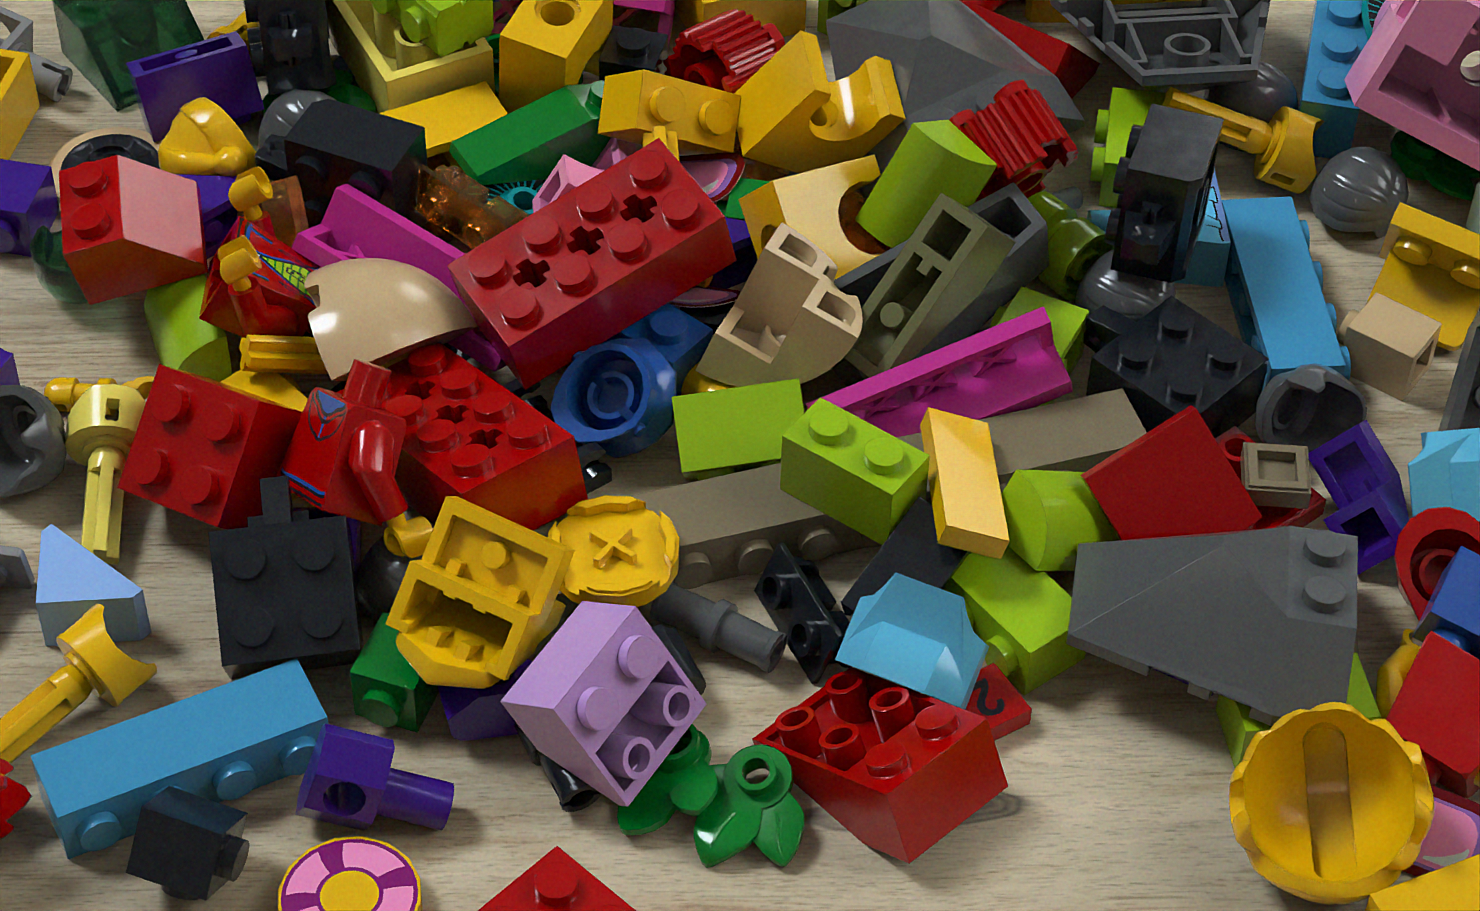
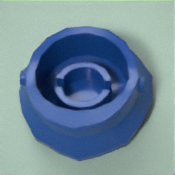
(616, 396)

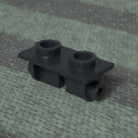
(802, 610)

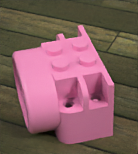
(1415, 73)

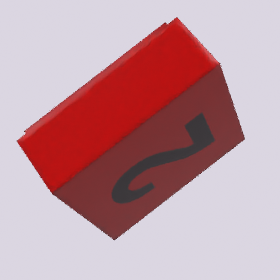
(998, 702)

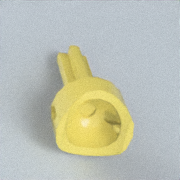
(103, 449)

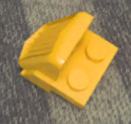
(1432, 271)
(477, 597)

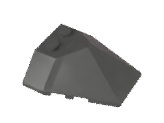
(1176, 42)
(941, 63)
(1227, 611)

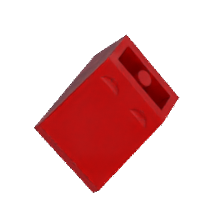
(888, 761)

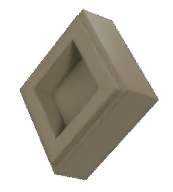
(1276, 474)

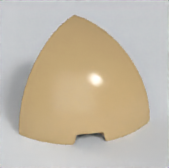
(379, 312)
(785, 318)

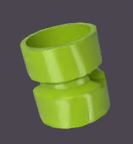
(1071, 244)

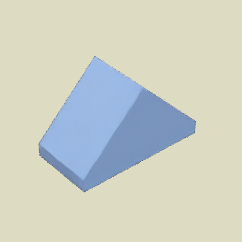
(75, 581)

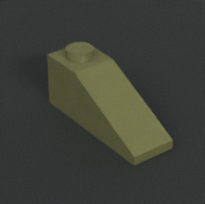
(927, 285)

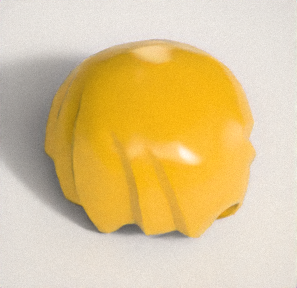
(1331, 804)

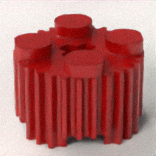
(723, 50)
(1019, 137)

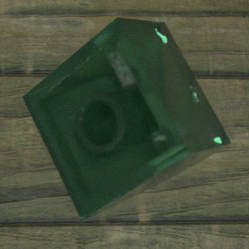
(110, 33)

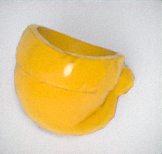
(205, 142)

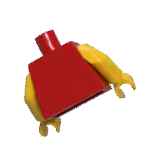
(1435, 702)

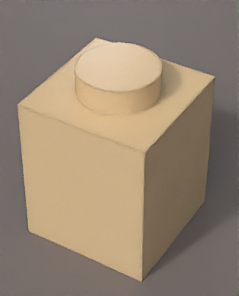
(1389, 345)

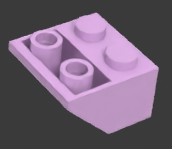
(605, 699)

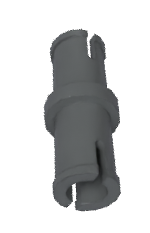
(719, 627)

